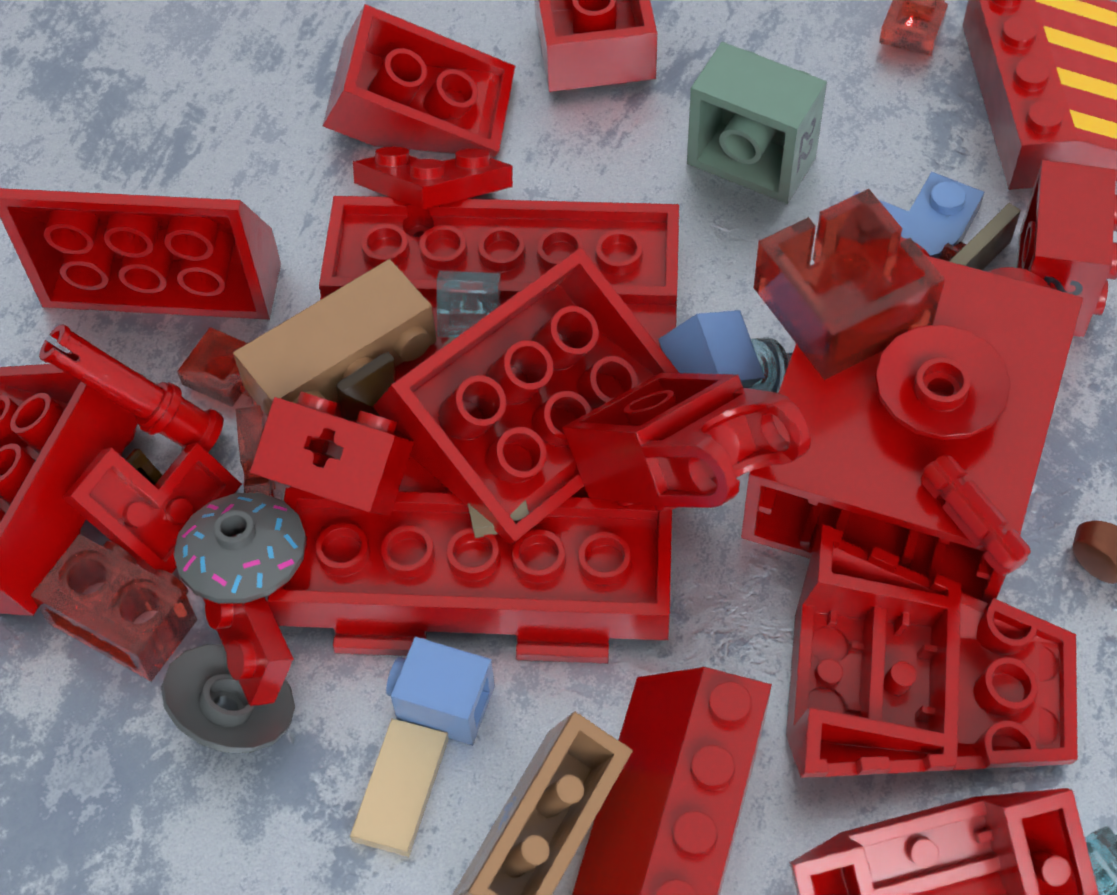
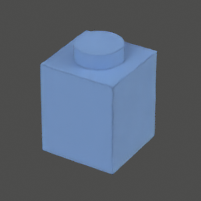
(713, 346)
(441, 689)

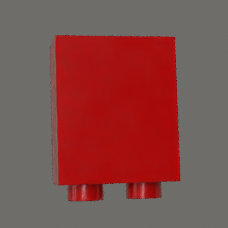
(869, 467)

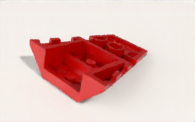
(920, 674)

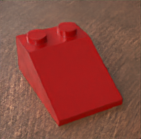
(416, 88)

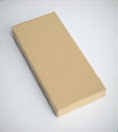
(399, 787)

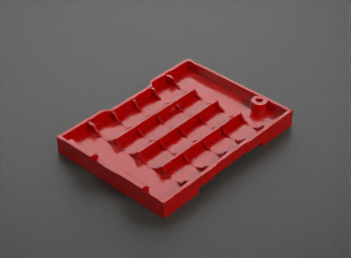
(578, 572)

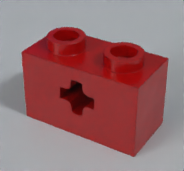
(297, 444)

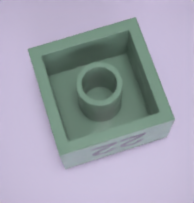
(755, 121)

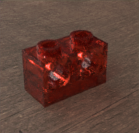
(108, 615)

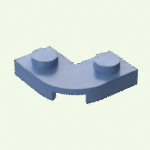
(938, 214)

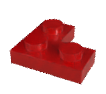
(432, 181)
(146, 515)

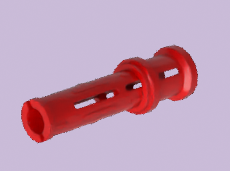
(156, 406)

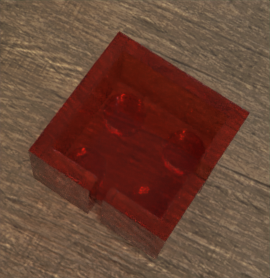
(844, 302)

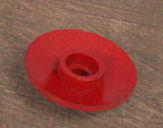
(945, 361)

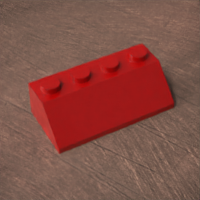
(682, 788)

